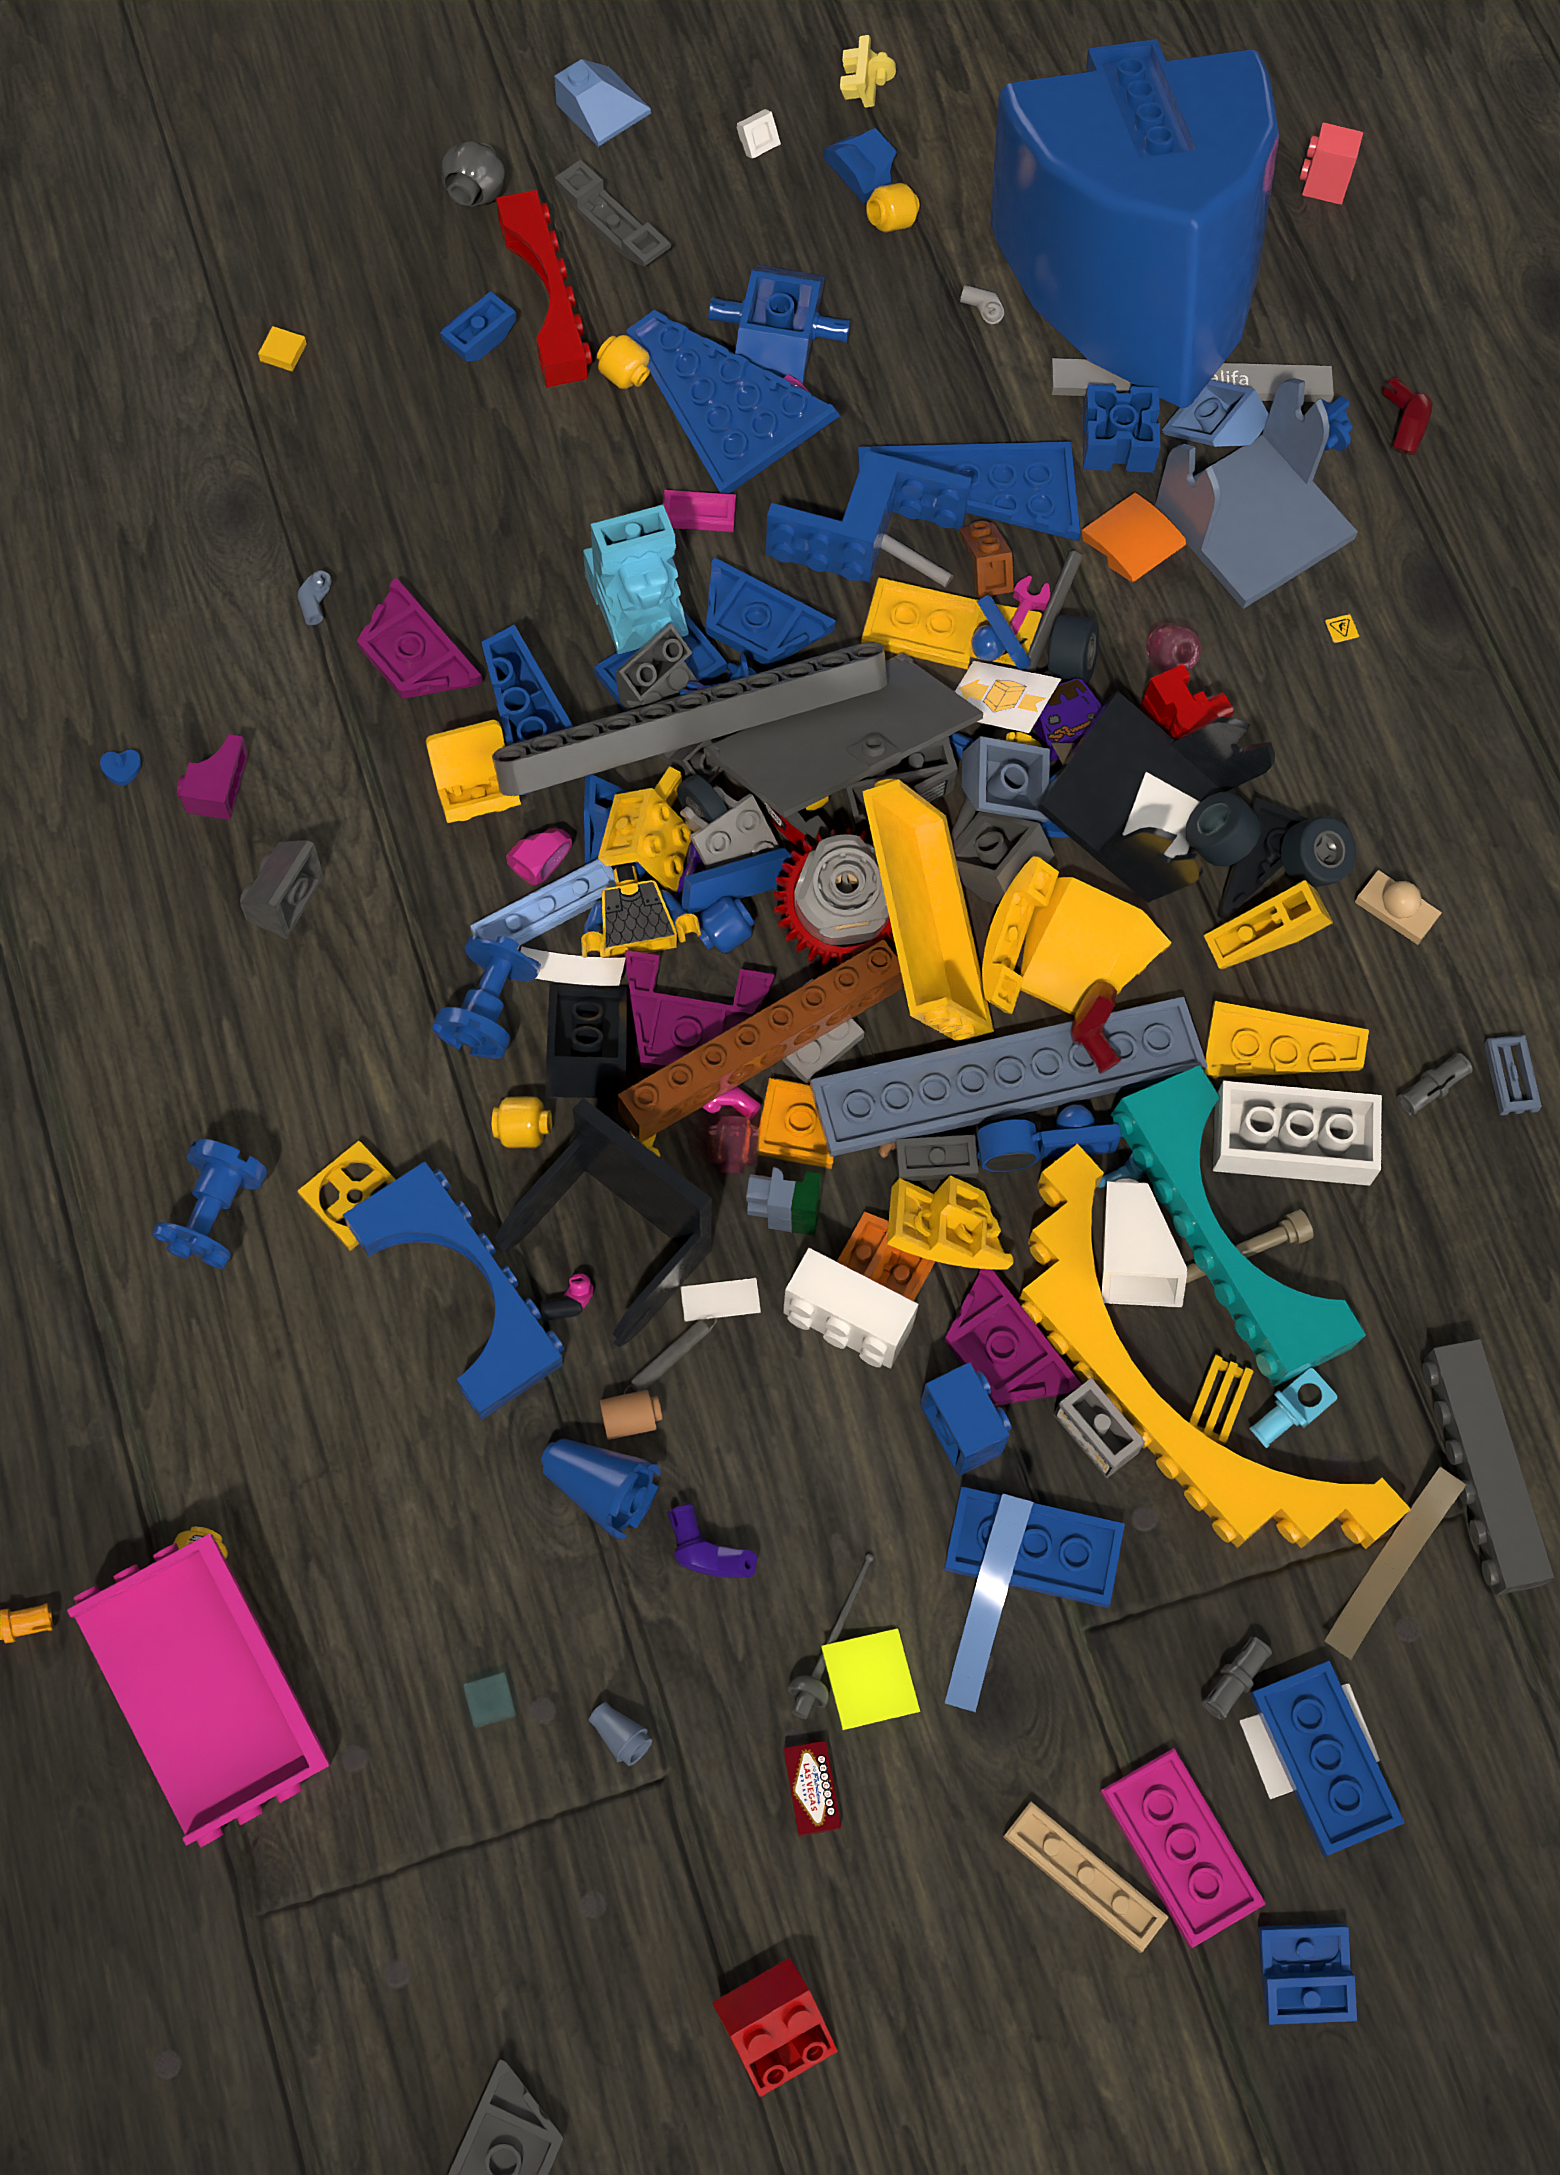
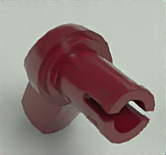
(1415, 419)
(1089, 1022)

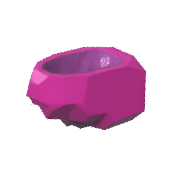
(539, 855)

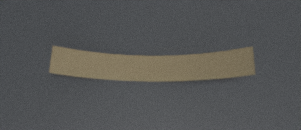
(1393, 1562)

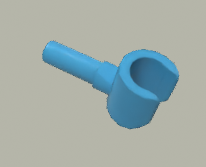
(1128, 1170)

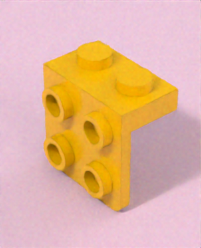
(466, 771)

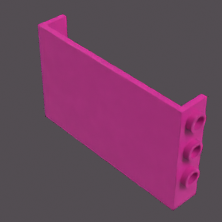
(200, 1688)

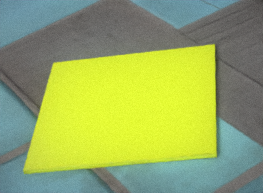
(870, 1679)

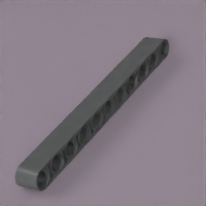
(689, 719)

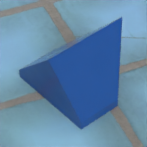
(597, 807)

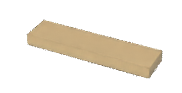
(1086, 1877)

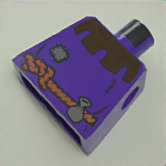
(1066, 714)

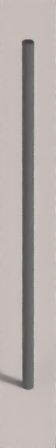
(1035, 652)

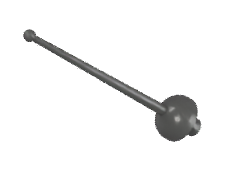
(810, 1689)

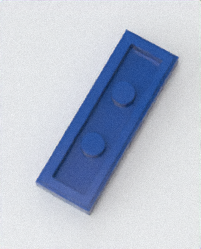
(734, 880)

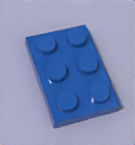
(703, 662)

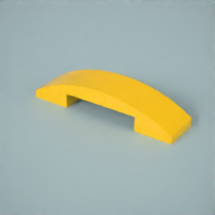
(1008, 929)

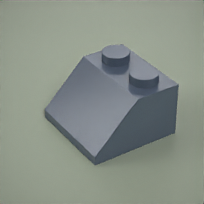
(1005, 777)

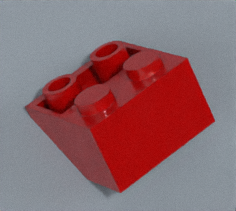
(775, 2027)

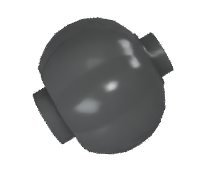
(472, 173)

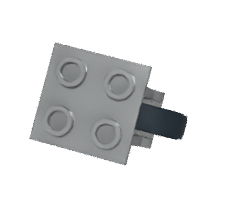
(721, 826)

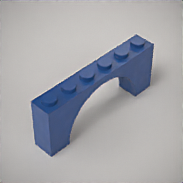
(422, 1211)

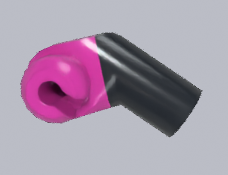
(572, 1302)

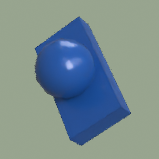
(992, 640)
(1077, 1126)

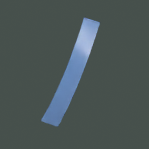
(988, 1602)

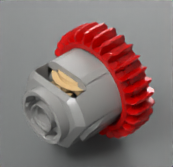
(836, 898)

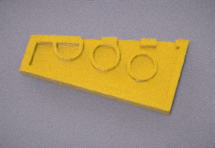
(1273, 1043)

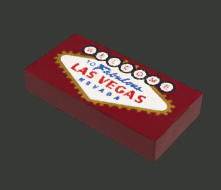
(812, 1788)

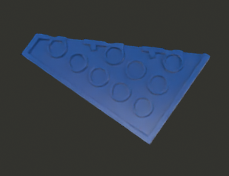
(726, 405)

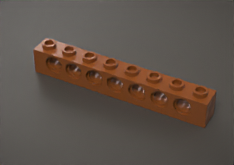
(760, 1041)

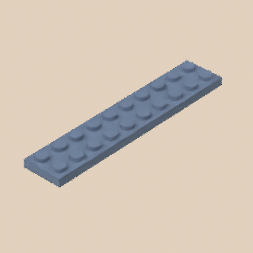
(1001, 1078)

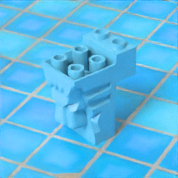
(635, 576)

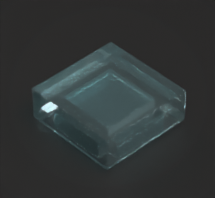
(489, 1700)

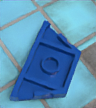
(759, 618)

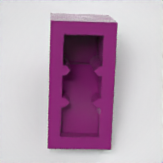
(213, 784)

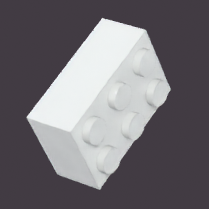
(849, 1309)

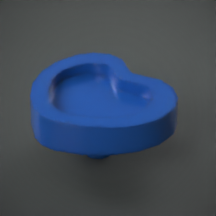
(121, 767)

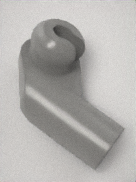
(985, 301)

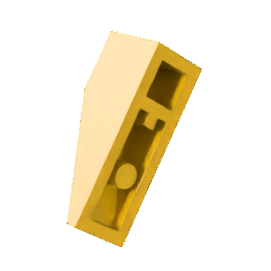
(1269, 926)

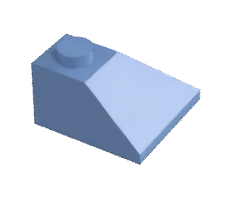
(598, 100)
(1220, 416)

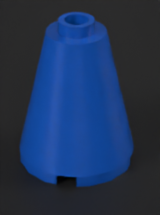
(604, 1483)

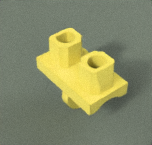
(869, 70)

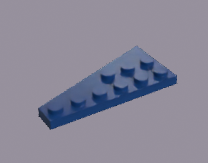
(1010, 481)

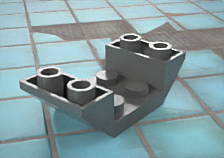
(658, 675)

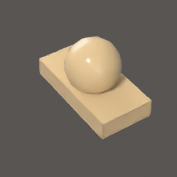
(1398, 906)

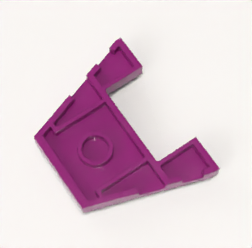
(675, 1025)

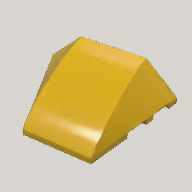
(1085, 940)

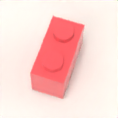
(1331, 163)

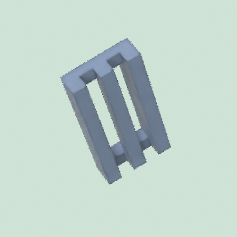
(1518, 1105)

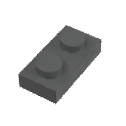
(936, 1158)

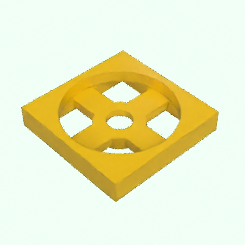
(333, 1172)

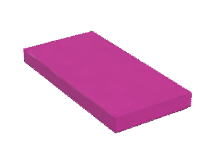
(1182, 1848)

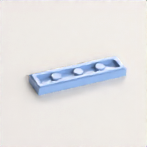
(548, 905)

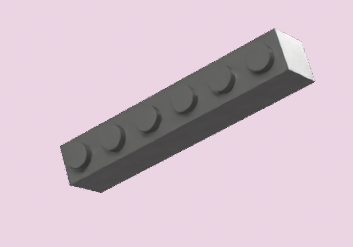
(1489, 1467)

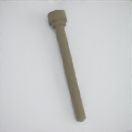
(1292, 1229)

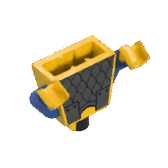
(635, 918)

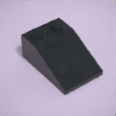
(586, 1041)

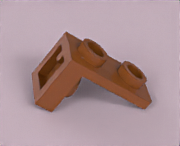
(990, 557)

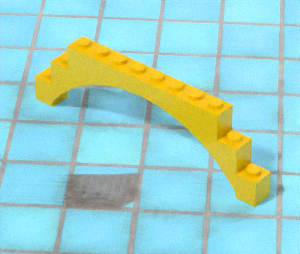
(1229, 1488)

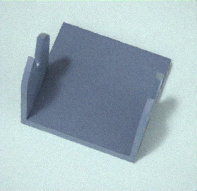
(1258, 510)

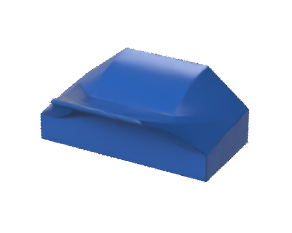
(862, 162)
(479, 328)

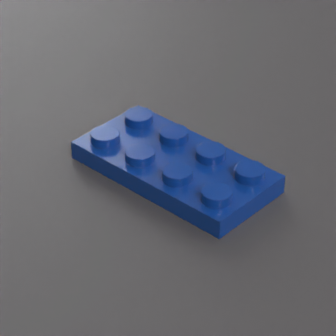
(1058, 1555)
(1326, 1759)

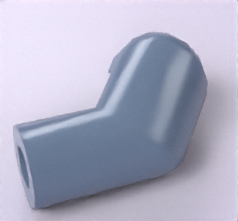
(311, 595)

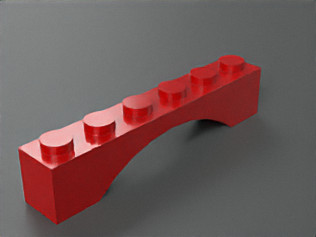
(526, 233)

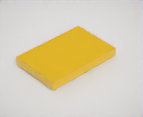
(922, 623)

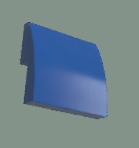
(1307, 1973)

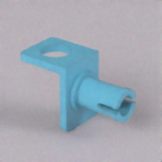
(1290, 1410)

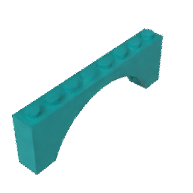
(1279, 1324)

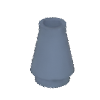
(621, 1734)

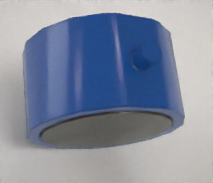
(1008, 1145)

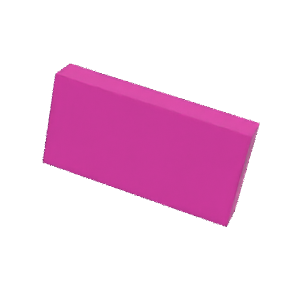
(700, 510)

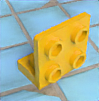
(646, 832)

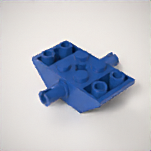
(779, 320)

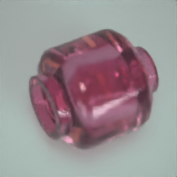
(1172, 646)
(733, 1144)

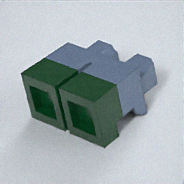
(786, 1203)

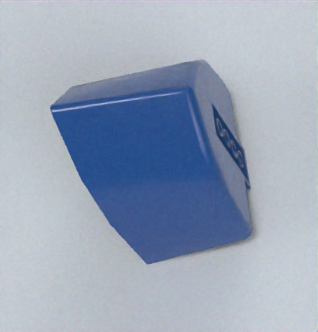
(1140, 206)

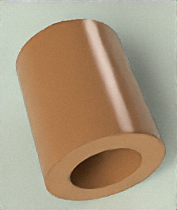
(630, 1414)

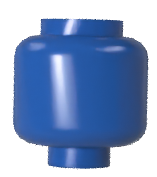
(725, 925)

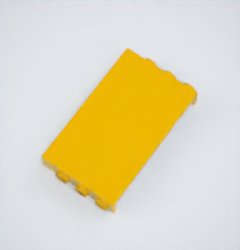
(927, 911)

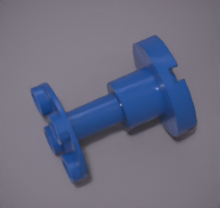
(478, 1017)
(215, 1189)

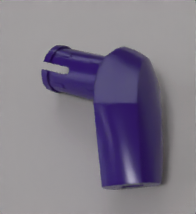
(704, 1556)

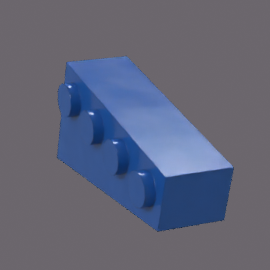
(521, 690)

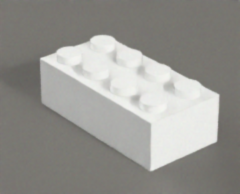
(1297, 1133)

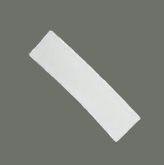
(577, 969)

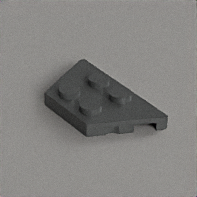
(508, 2132)

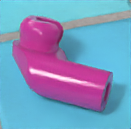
(738, 1100)

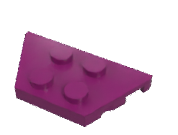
(413, 649)
(1007, 1346)

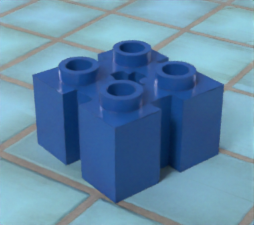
(1121, 428)

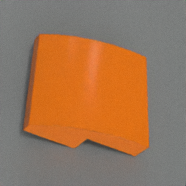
(1133, 537)
(886, 1265)

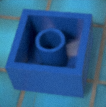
(965, 1418)

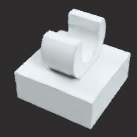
(758, 133)

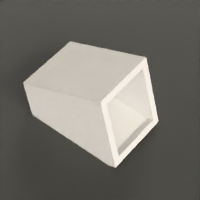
(1139, 1250)

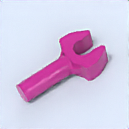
(1027, 602)

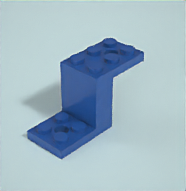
(880, 489)

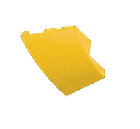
(946, 1226)

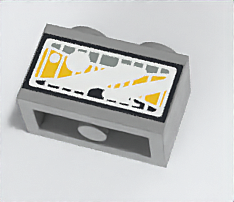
(1099, 1428)

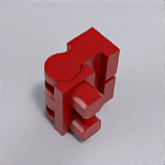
(1174, 708)

